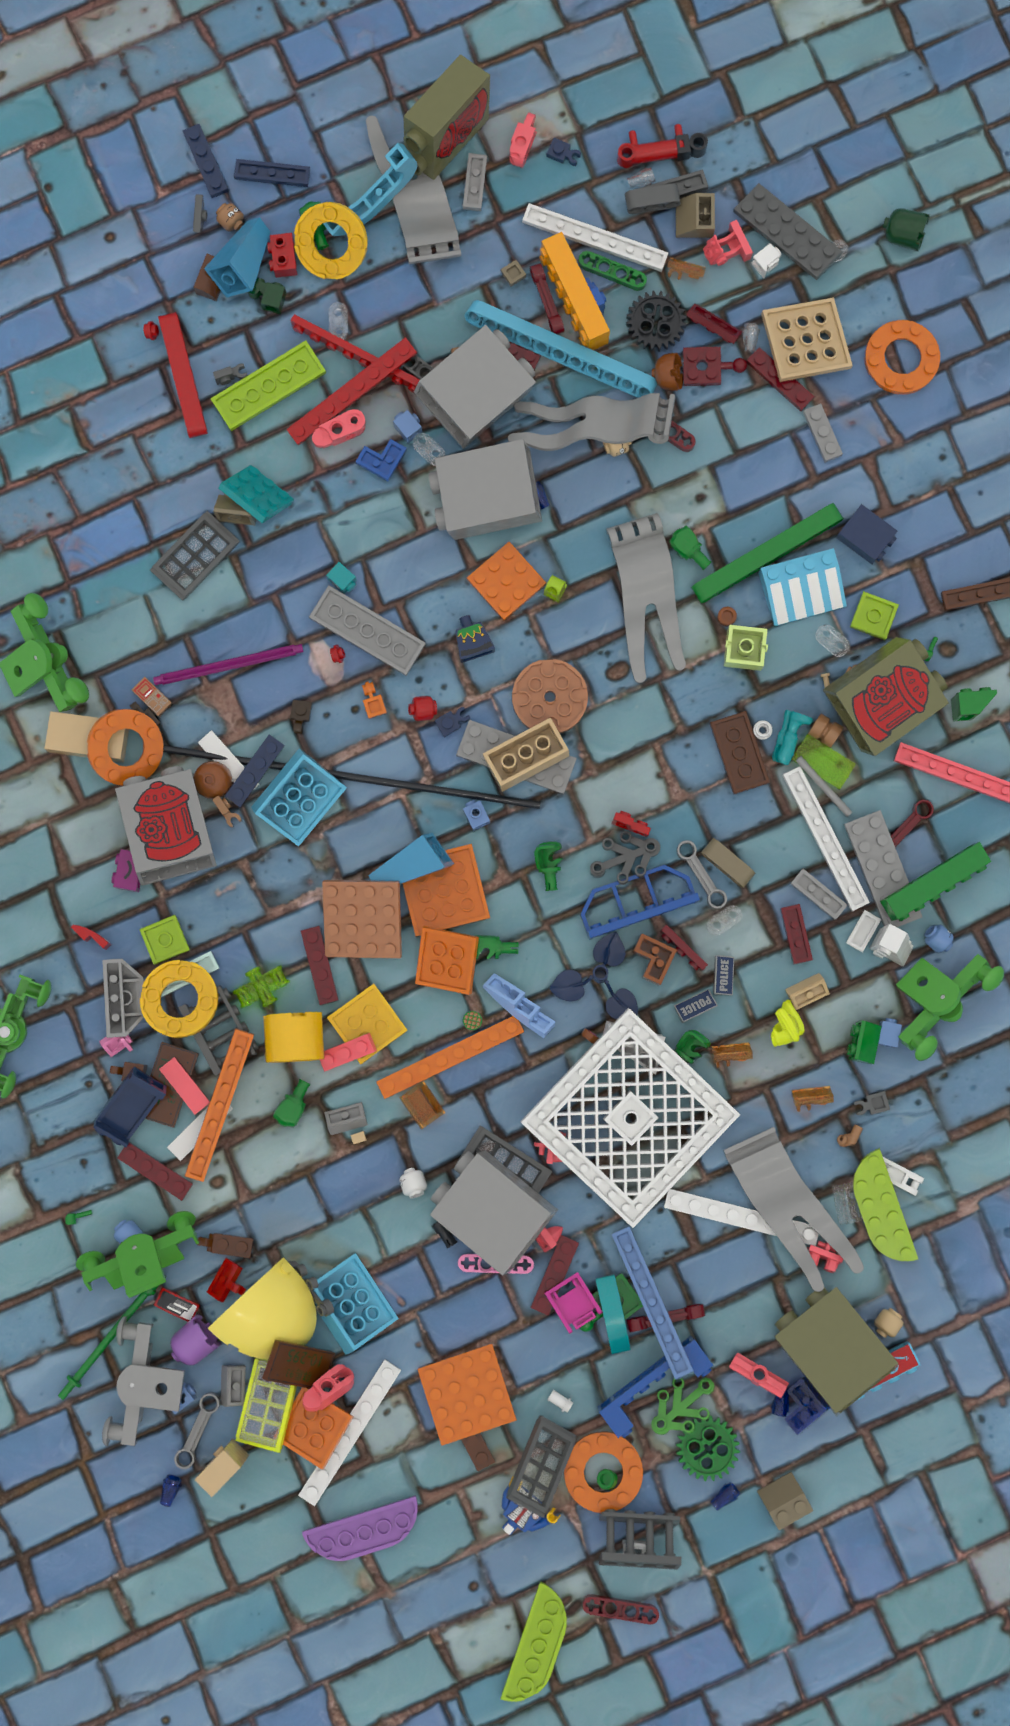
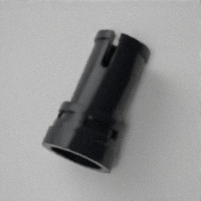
(446, 1236)

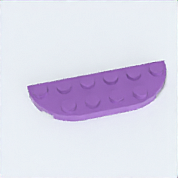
(363, 1531)

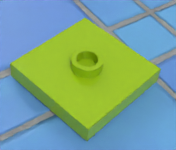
(874, 615)
(164, 939)

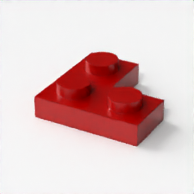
(625, 821)

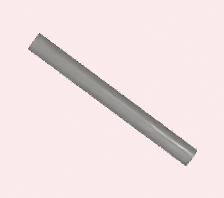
(823, 785)

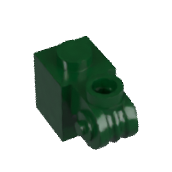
(272, 293)

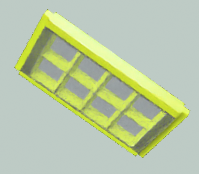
(265, 1411)

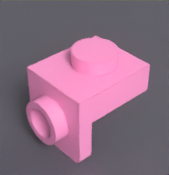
(116, 1044)

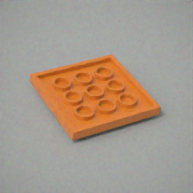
(448, 895)
(466, 1394)

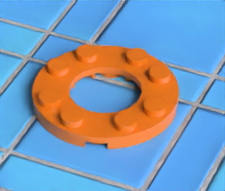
(893, 381)
(110, 724)
(631, 1479)

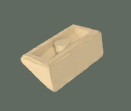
(807, 991)

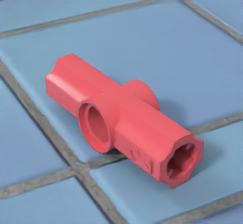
(747, 1369)

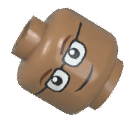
(229, 217)

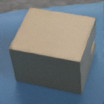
(358, 1137)

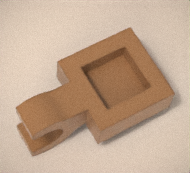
(224, 806)

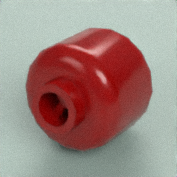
(422, 708)

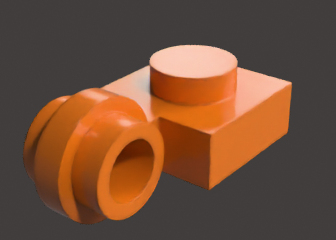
(373, 705)

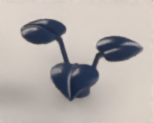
(610, 952)

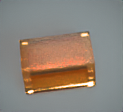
(422, 1105)

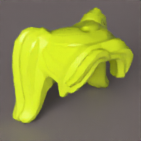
(789, 1025)

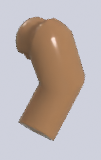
(850, 1138)

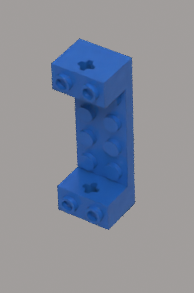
(611, 1408)

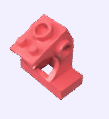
(736, 242)

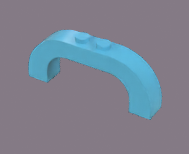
(384, 189)

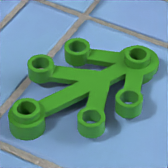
(680, 1408)

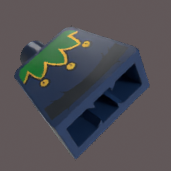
(472, 640)

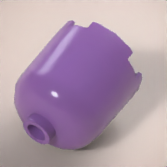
(193, 1342)

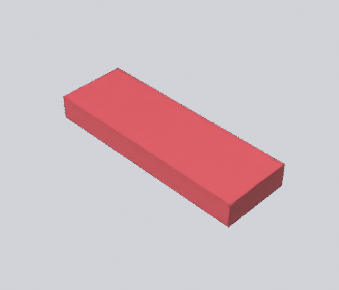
(184, 1085)

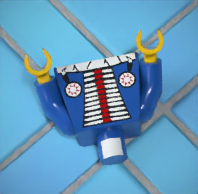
(523, 1518)

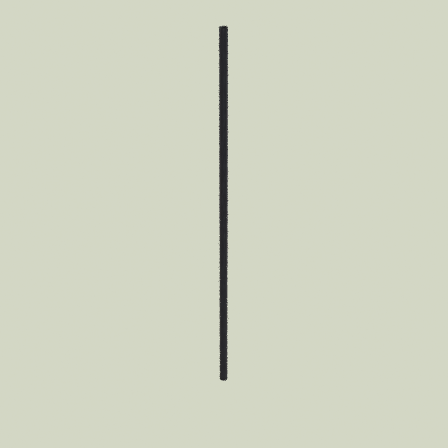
(373, 780)

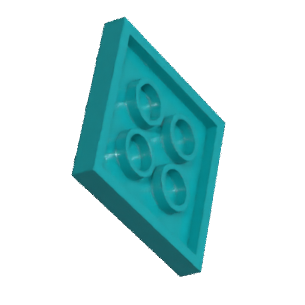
(256, 493)

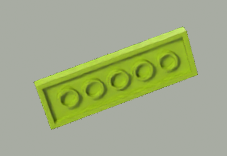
(268, 385)

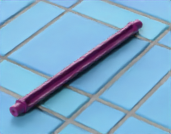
(228, 664)

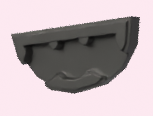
(200, 214)

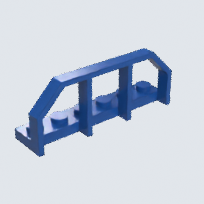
(635, 917)

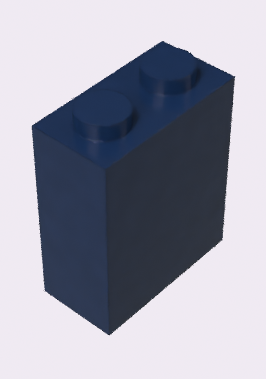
(867, 534)

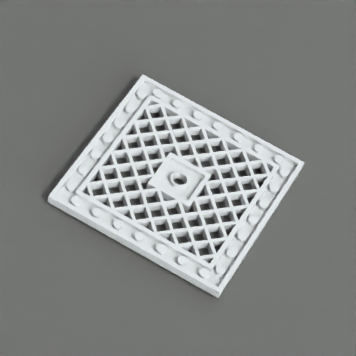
(673, 1169)

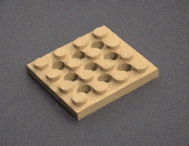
(805, 367)

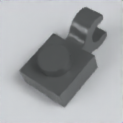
(227, 374)

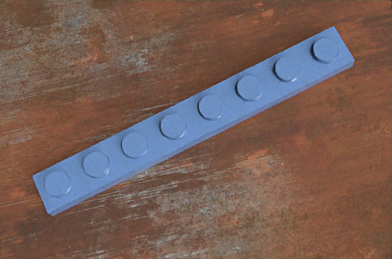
(652, 1303)

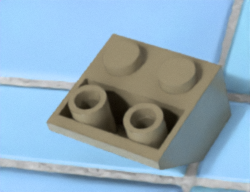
(696, 216)

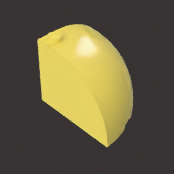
(271, 1310)

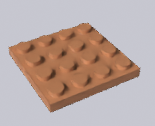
(362, 918)

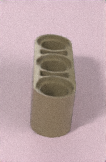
(728, 863)

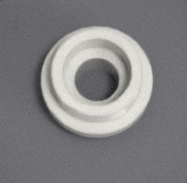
(764, 724)

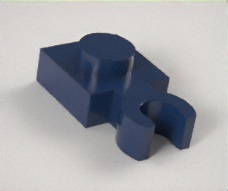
(561, 150)
(450, 723)

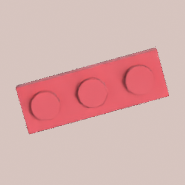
(348, 1052)

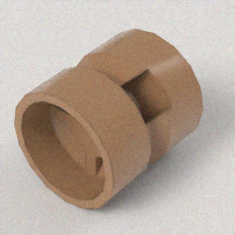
(825, 730)

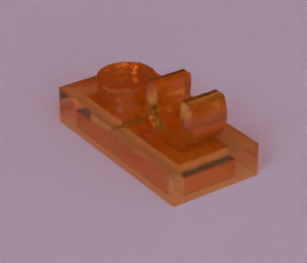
(694, 271)
(731, 1052)
(810, 1096)

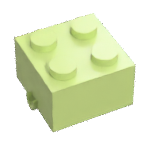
(745, 647)

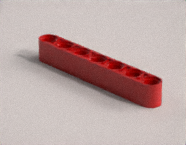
(183, 375)

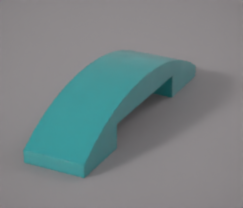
(613, 1314)

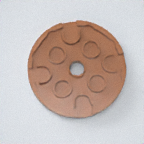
(552, 677)

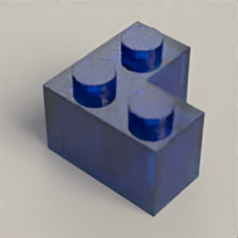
(810, 1406)

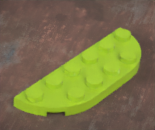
(881, 1209)
(537, 1646)

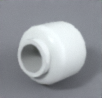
(413, 1183)

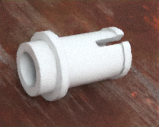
(560, 1401)

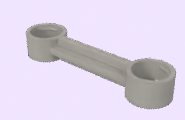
(701, 874)
(197, 1430)

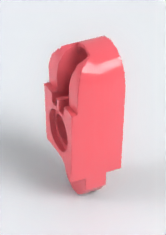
(522, 141)
(324, 435)
(318, 1399)

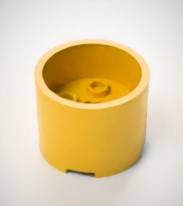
(293, 1037)

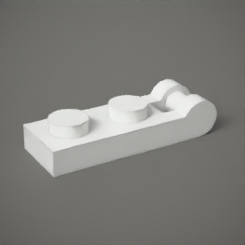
(900, 1175)

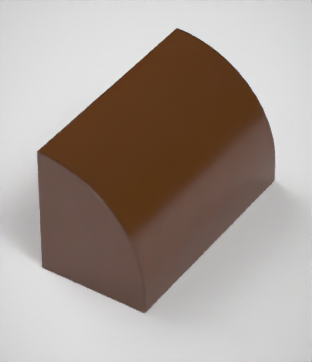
(204, 284)

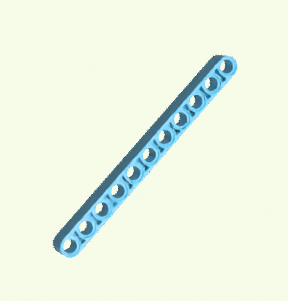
(561, 350)

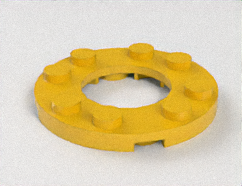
(306, 249)
(151, 998)

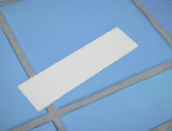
(214, 745)
(186, 1140)

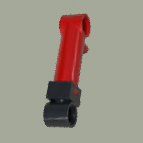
(677, 148)

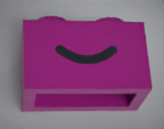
(125, 875)

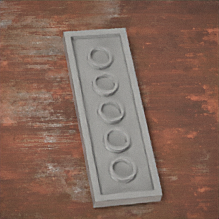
(367, 630)
(481, 738)
(878, 862)

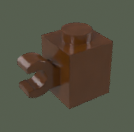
(127, 1068)

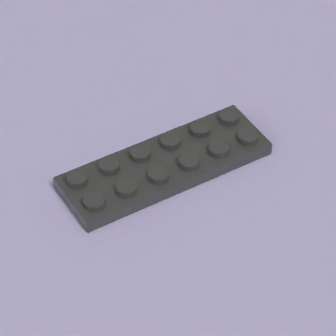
(787, 231)

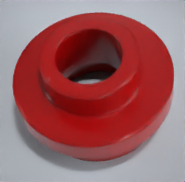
(151, 330)
(337, 654)

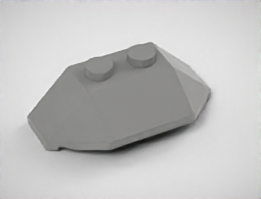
(121, 997)

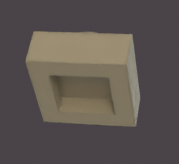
(513, 273)

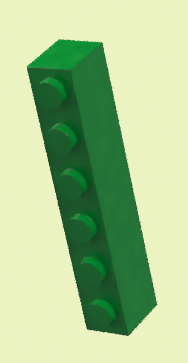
(936, 881)

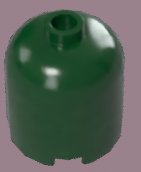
(906, 228)

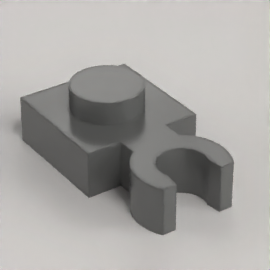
(875, 1103)

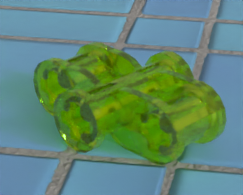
(255, 990)

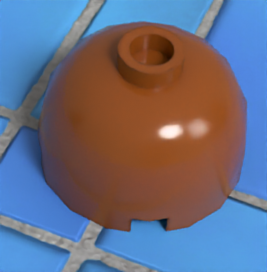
(668, 372)
(212, 779)

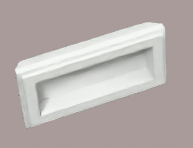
(863, 931)

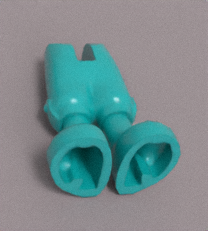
(787, 736)

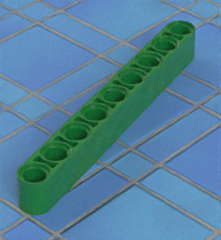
(767, 553)

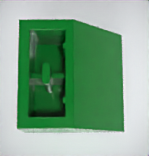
(969, 703)
(864, 1042)

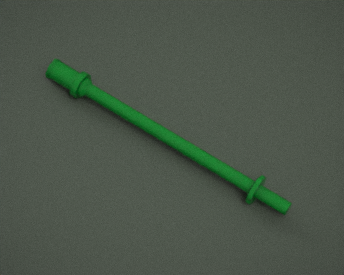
(75, 1380)

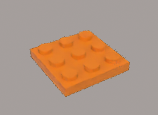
(506, 581)
(447, 960)
(315, 1433)

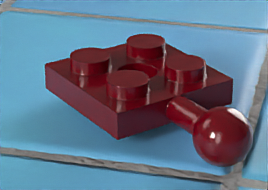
(712, 357)

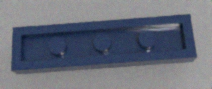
(205, 161)
(272, 173)
(254, 770)

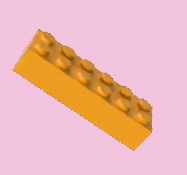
(574, 292)

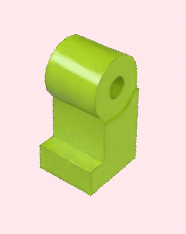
(555, 588)

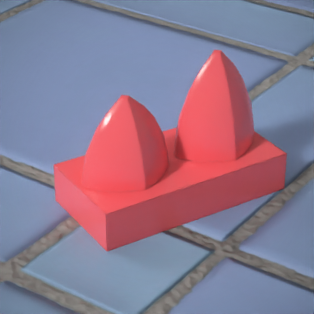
(549, 1237)

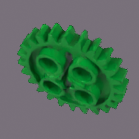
(719, 1461)

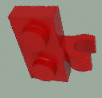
(225, 1281)

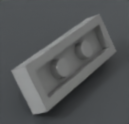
(474, 182)
(822, 433)
(818, 894)

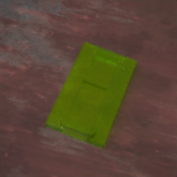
(825, 761)

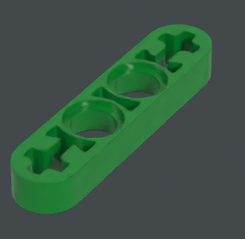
(610, 274)

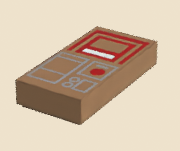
(152, 697)

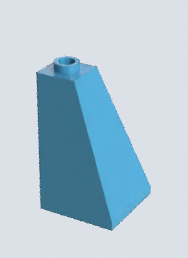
(239, 261)
(414, 861)

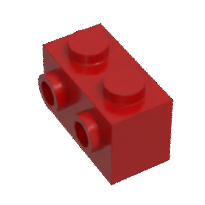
(283, 255)

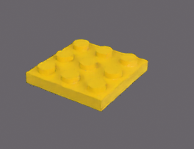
(368, 1014)

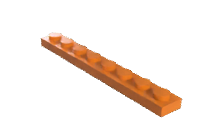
(449, 1057)
(219, 1105)

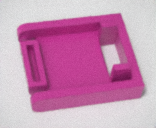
(575, 1305)

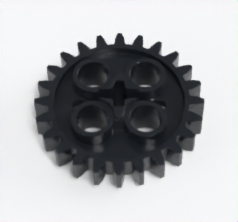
(639, 318)

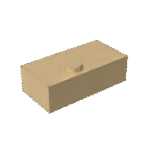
(69, 734)
(526, 754)
(222, 1467)

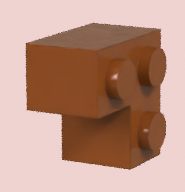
(659, 956)

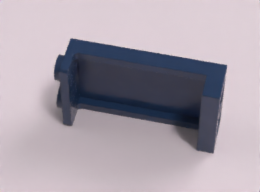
(129, 1106)

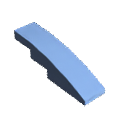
(517, 1005)

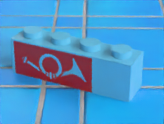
(907, 1364)

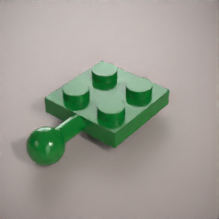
(629, 1300)

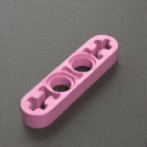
(491, 1270)

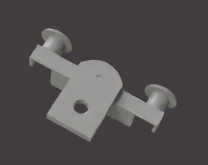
(139, 1385)

